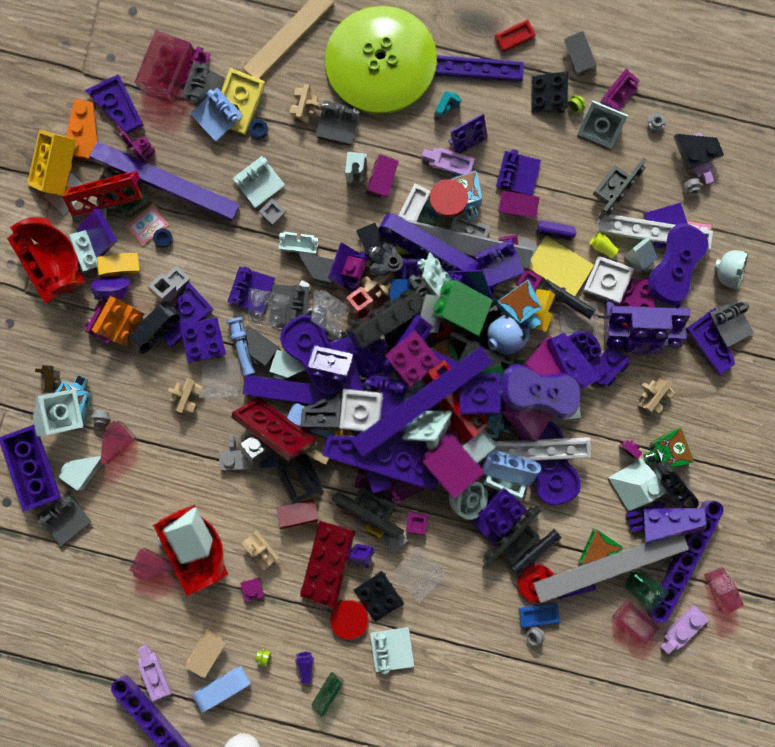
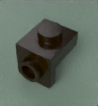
(52, 378)

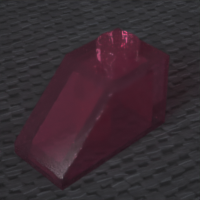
(115, 441)
(149, 564)
(724, 591)

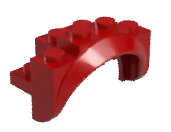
(48, 260)
(211, 566)

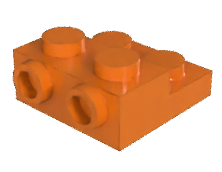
(117, 321)

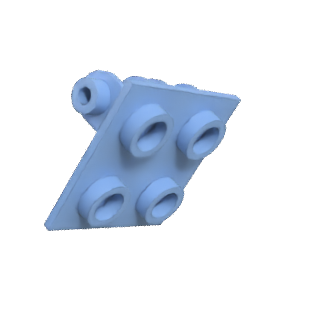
(216, 114)

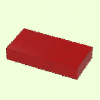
(515, 36)

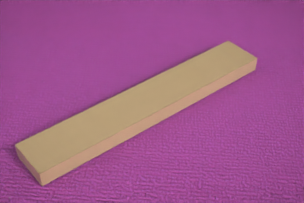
(287, 37)

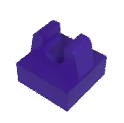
(361, 555)

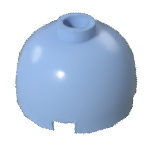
(505, 336)

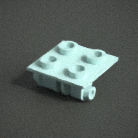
(258, 181)
(433, 273)
(429, 427)
(392, 649)

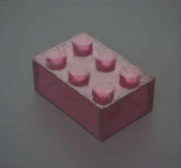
(164, 65)

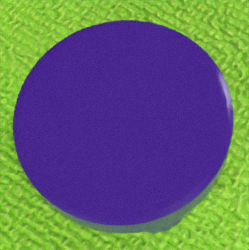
(110, 286)
(587, 345)

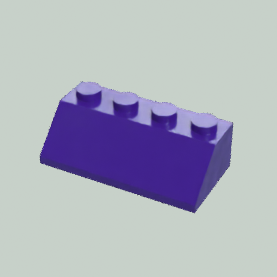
(29, 468)

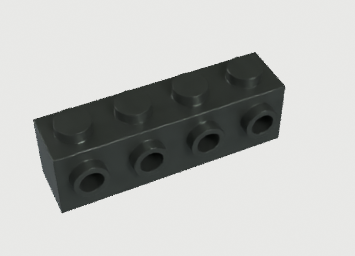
(385, 318)

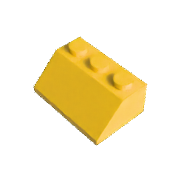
(51, 162)

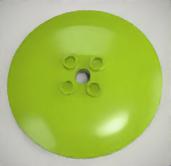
(386, 83)

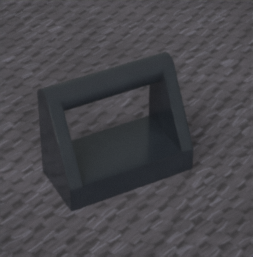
(306, 474)

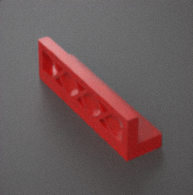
(99, 187)
(461, 422)

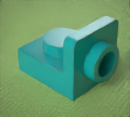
(448, 99)

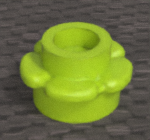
(576, 104)
(263, 658)

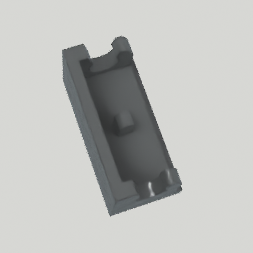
(580, 54)

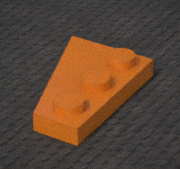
(83, 128)

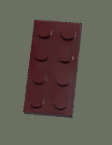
(273, 428)
(327, 564)

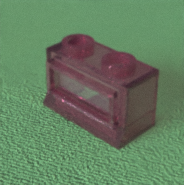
(636, 622)

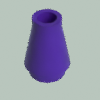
(304, 663)

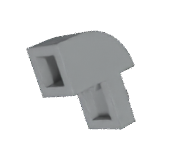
(167, 286)

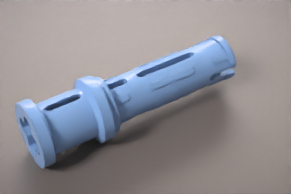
(239, 337)

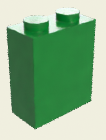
(461, 308)

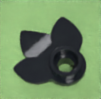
(382, 258)

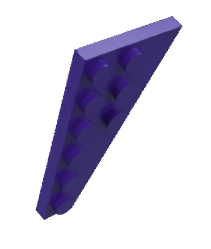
(392, 458)

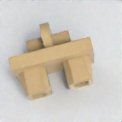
(307, 104)
(379, 286)
(188, 388)
(654, 393)
(260, 550)

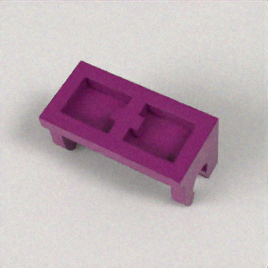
(620, 90)
(382, 176)
(518, 204)

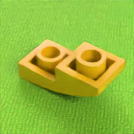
(118, 263)
(545, 299)

